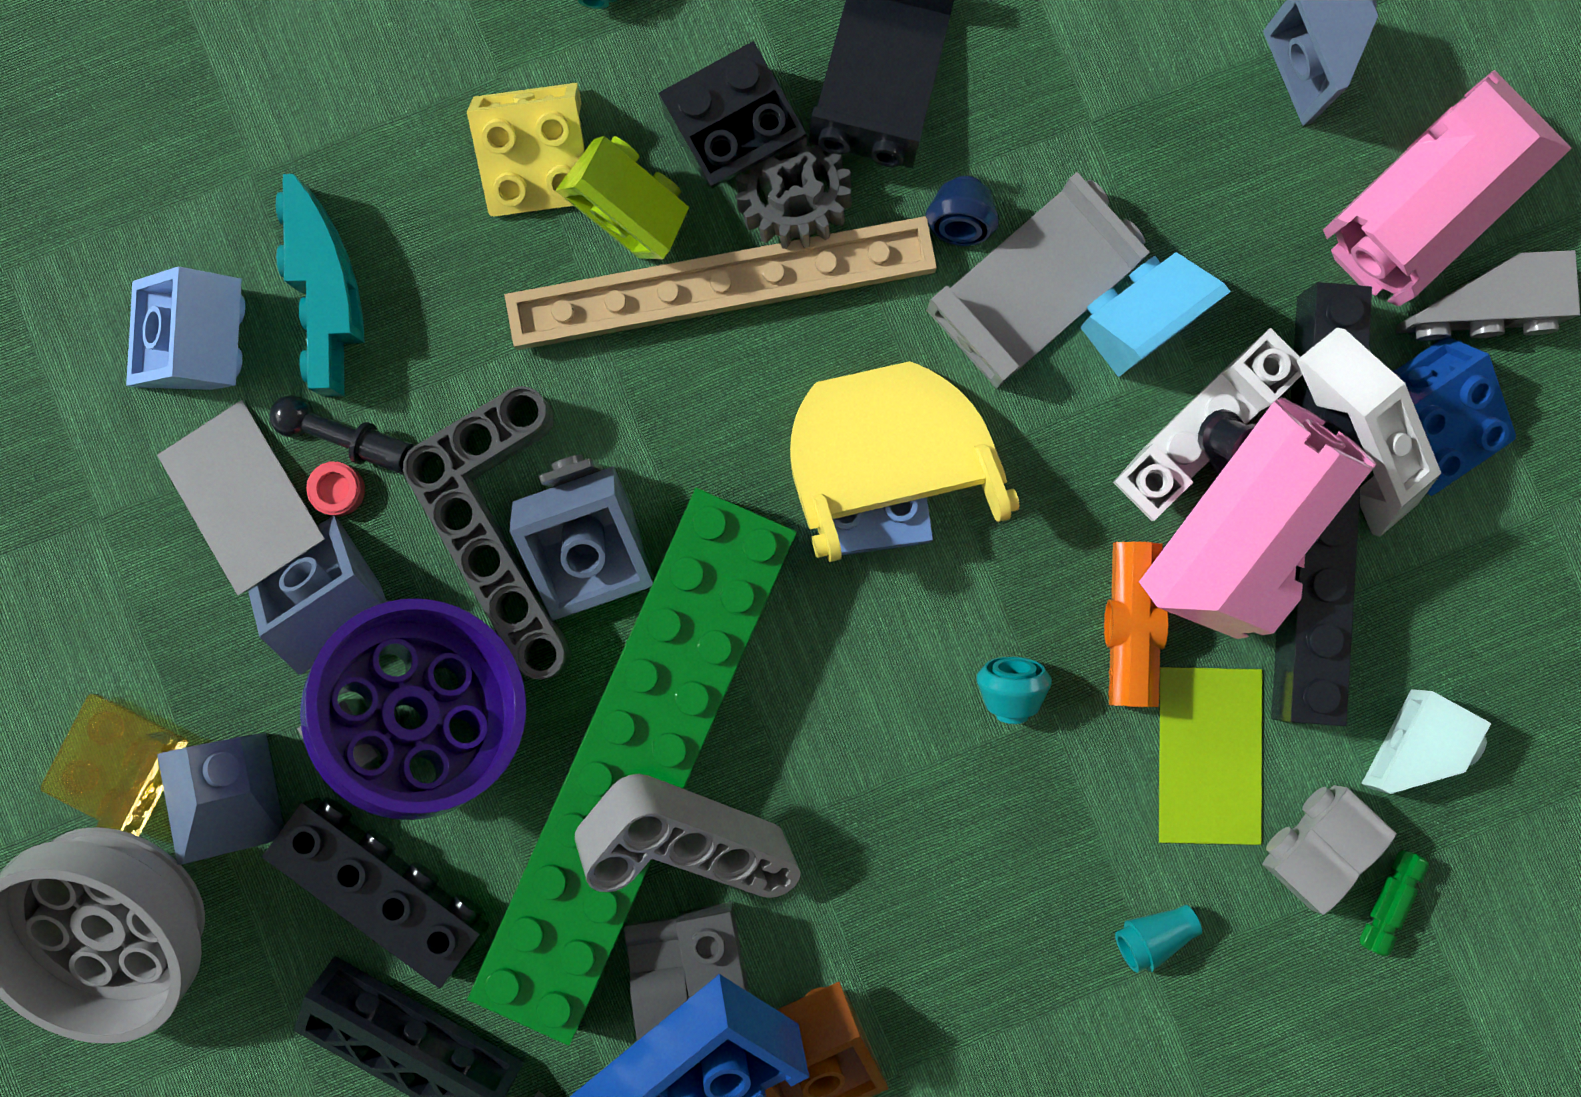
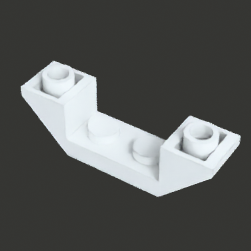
(1354, 381)
(1174, 456)

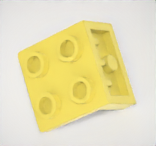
(526, 146)

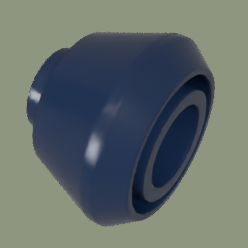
(963, 212)

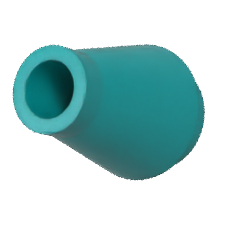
(1156, 937)

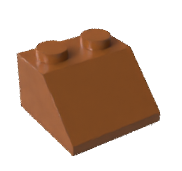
(834, 1048)

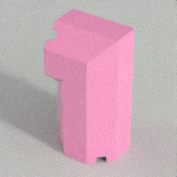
(1444, 190)
(1258, 519)

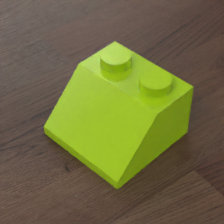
(625, 198)

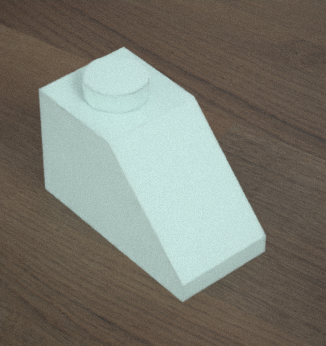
(1427, 744)

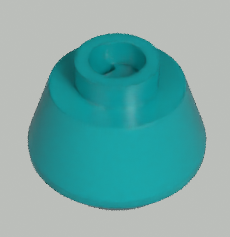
(1013, 688)

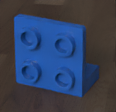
(1457, 406)

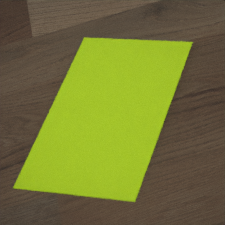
(1210, 756)

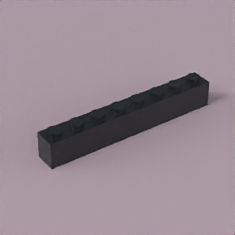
(1317, 633)

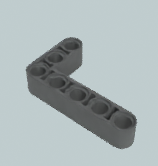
(483, 531)

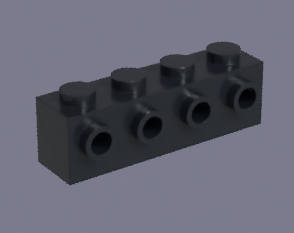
(377, 889)

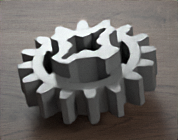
(794, 194)

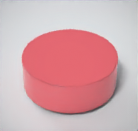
(335, 489)

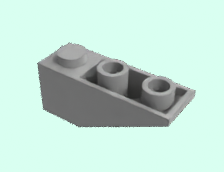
(1523, 292)

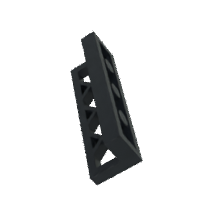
(404, 1034)

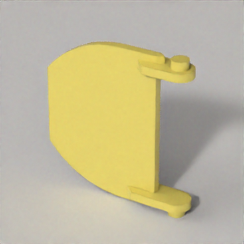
(889, 442)

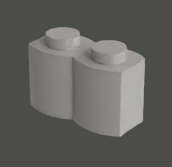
(1327, 847)

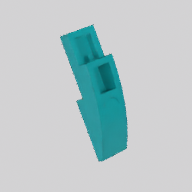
(318, 265)

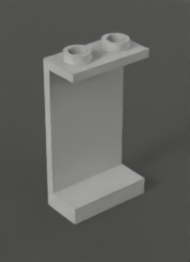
(1039, 280)

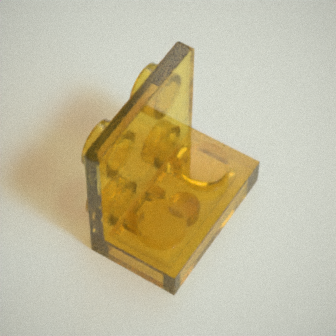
(111, 765)

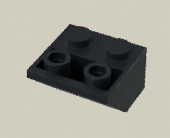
(731, 115)

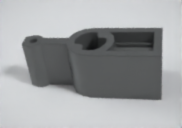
(655, 972)

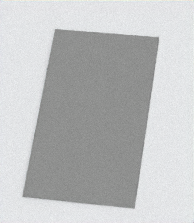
(240, 497)

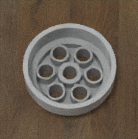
(98, 935)

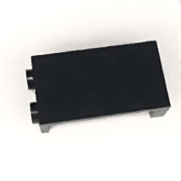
(881, 79)

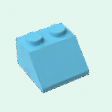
(1151, 310)

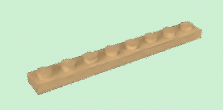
(719, 283)

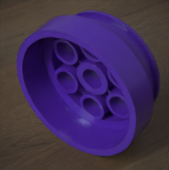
(425, 638)

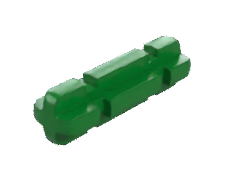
(1394, 902)

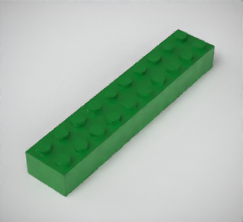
(646, 724)

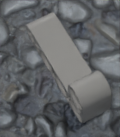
(662, 822)

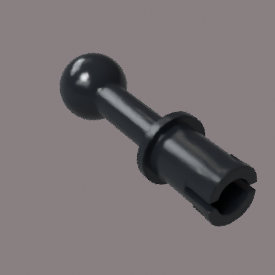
(294, 417)

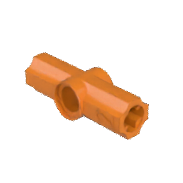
(1134, 628)

